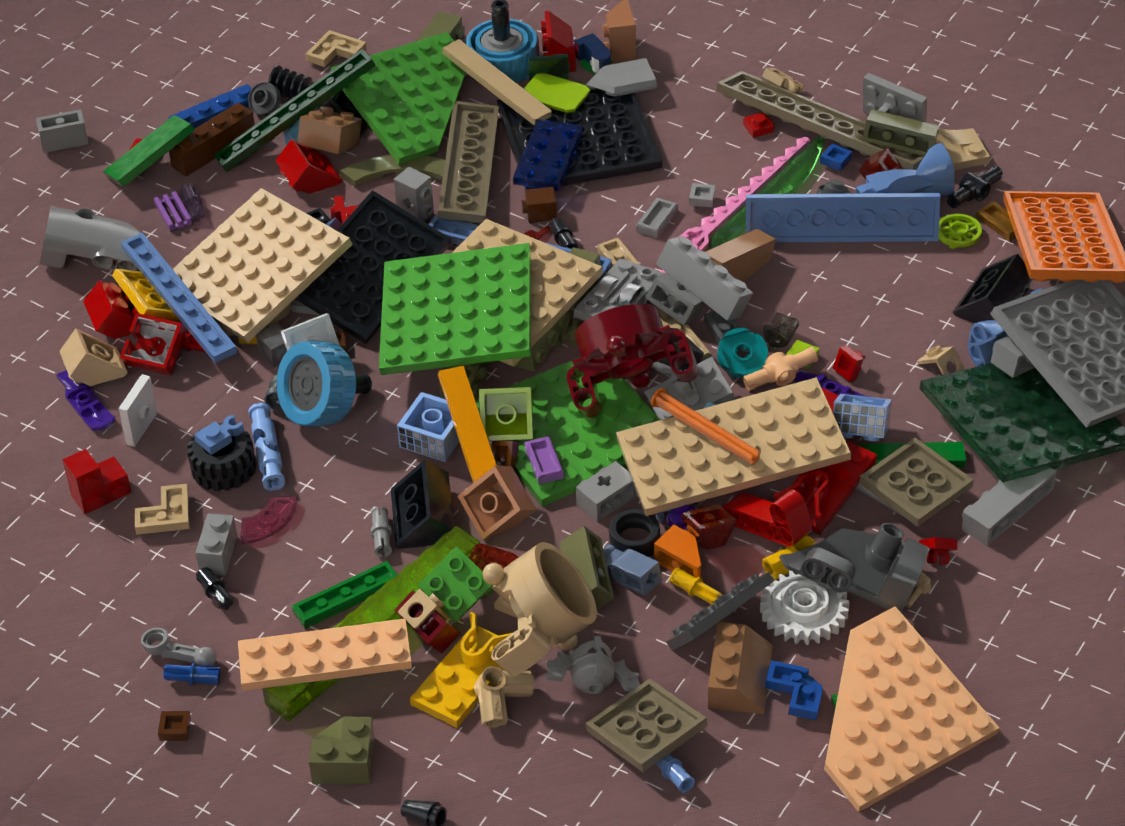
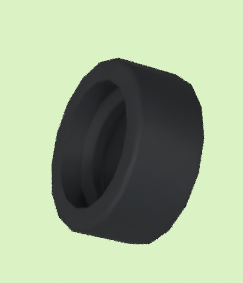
(634, 519)

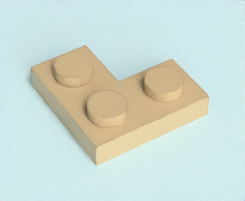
(332, 45)
(169, 516)

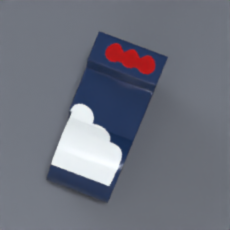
(593, 51)

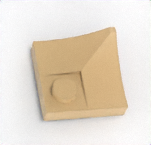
(963, 147)

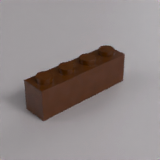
(209, 138)

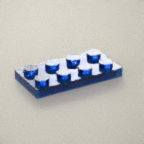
(547, 154)

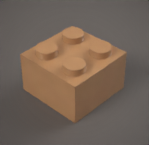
(329, 130)

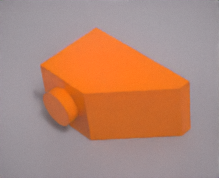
(678, 549)

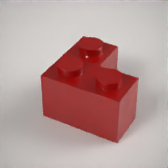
(93, 482)

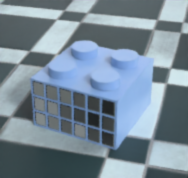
(862, 416)
(428, 428)

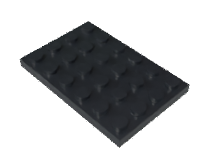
(354, 283)

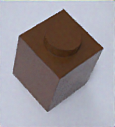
(539, 204)

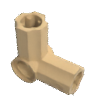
(492, 699)

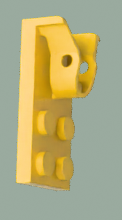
(450, 687)

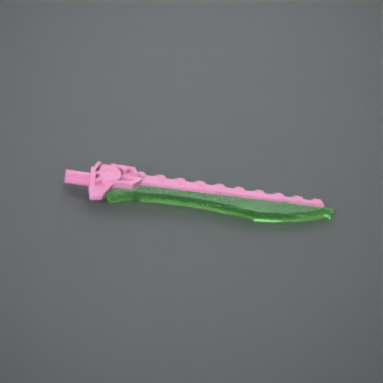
(783, 177)

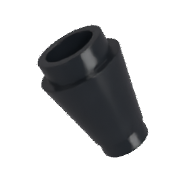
(424, 812)

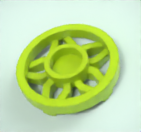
(959, 230)

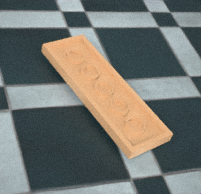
(324, 654)

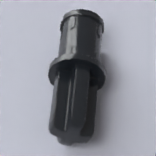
(562, 234)
(214, 588)

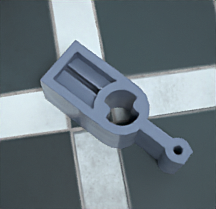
(632, 569)

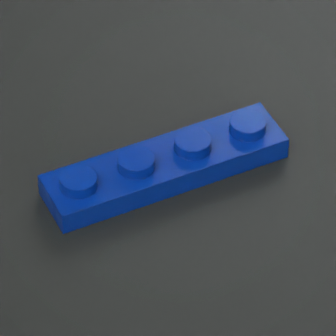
(207, 110)

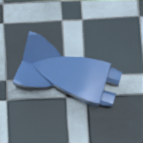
(932, 176)
(983, 337)

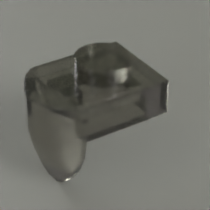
(780, 330)

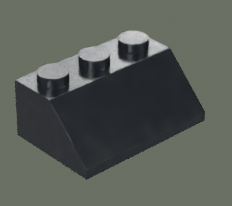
(993, 287)
(422, 506)

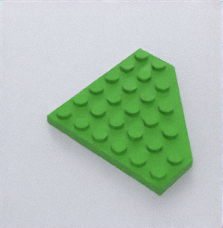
(409, 96)

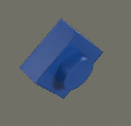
(836, 157)

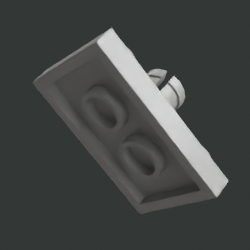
(892, 99)
(705, 388)

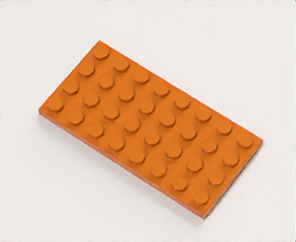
(1066, 236)

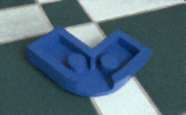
(803, 687)

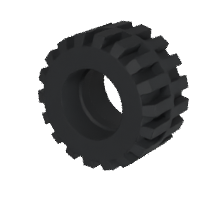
(225, 467)

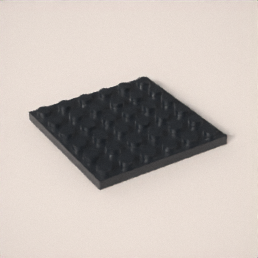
(612, 138)

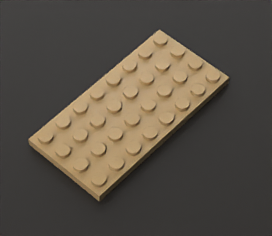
(682, 466)

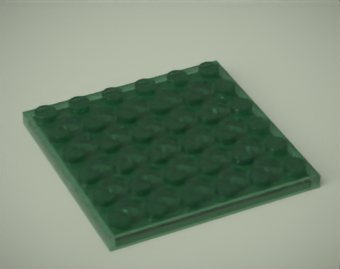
(1018, 421)

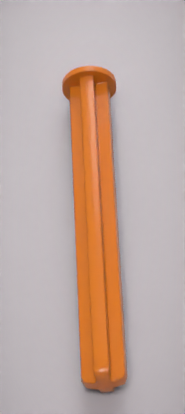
(705, 426)

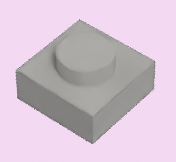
(702, 195)

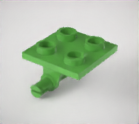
(456, 584)

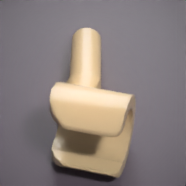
(922, 586)

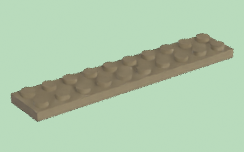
(807, 114)

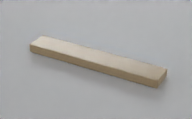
(496, 82)

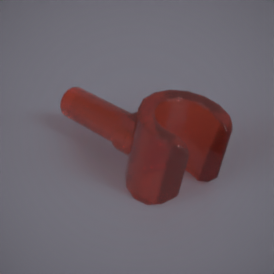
(537, 235)

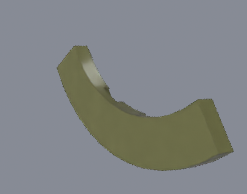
(379, 166)

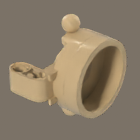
(548, 601)

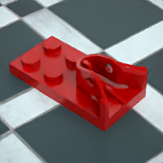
(830, 486)

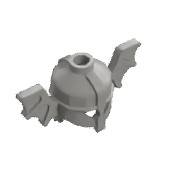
(591, 670)

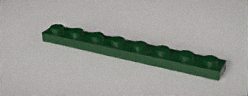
(291, 111)

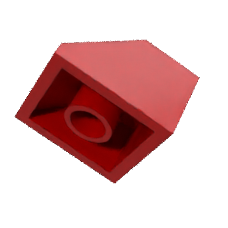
(306, 168)

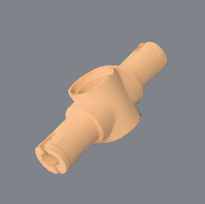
(780, 369)

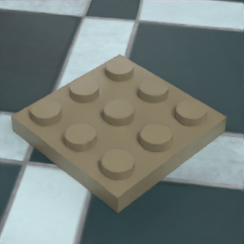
(916, 481)
(646, 725)

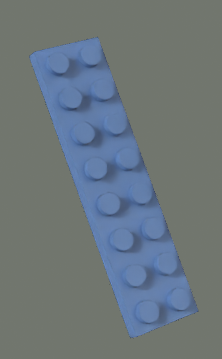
(845, 217)

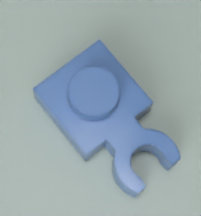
(218, 436)

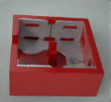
(148, 332)

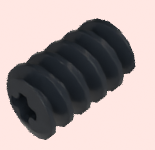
(289, 82)

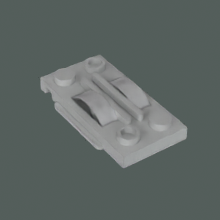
(619, 284)

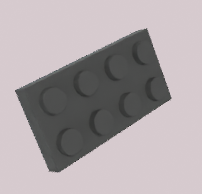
(719, 609)

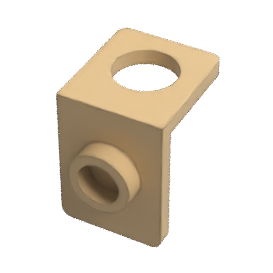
(941, 357)
(429, 604)

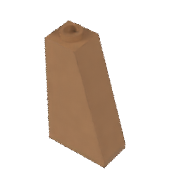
(744, 254)

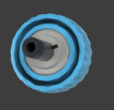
(505, 42)

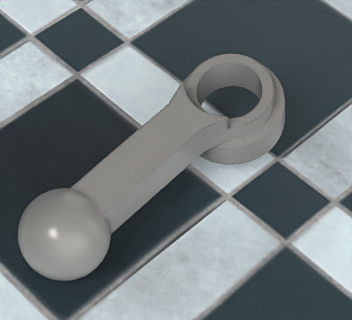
(200, 656)

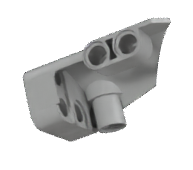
(86, 236)

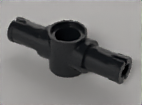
(974, 187)

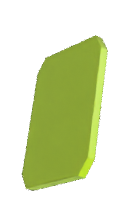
(557, 92)

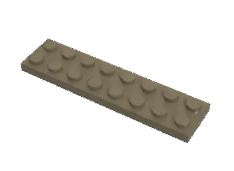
(468, 162)

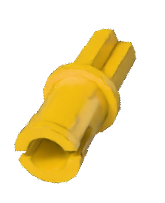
(693, 585)

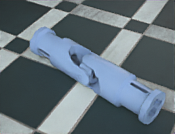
(266, 447)

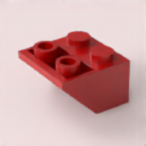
(557, 38)
(110, 310)

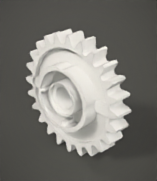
(803, 609)

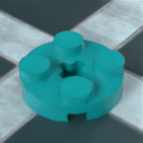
(748, 341)

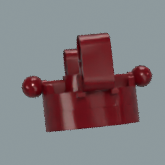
(624, 346)

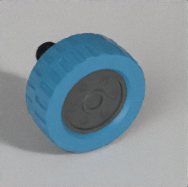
(318, 383)

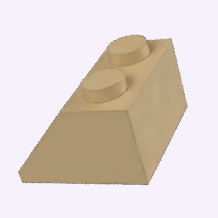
(91, 359)

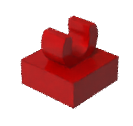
(848, 363)
(939, 547)

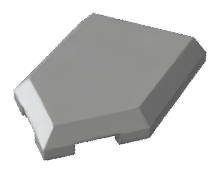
(624, 78)

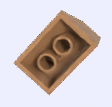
(739, 669)

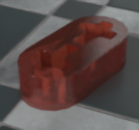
(485, 554)

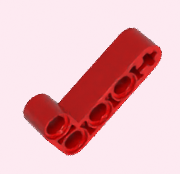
(781, 522)

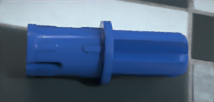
(192, 674)

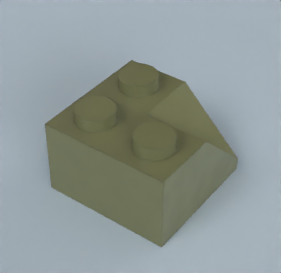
(343, 752)

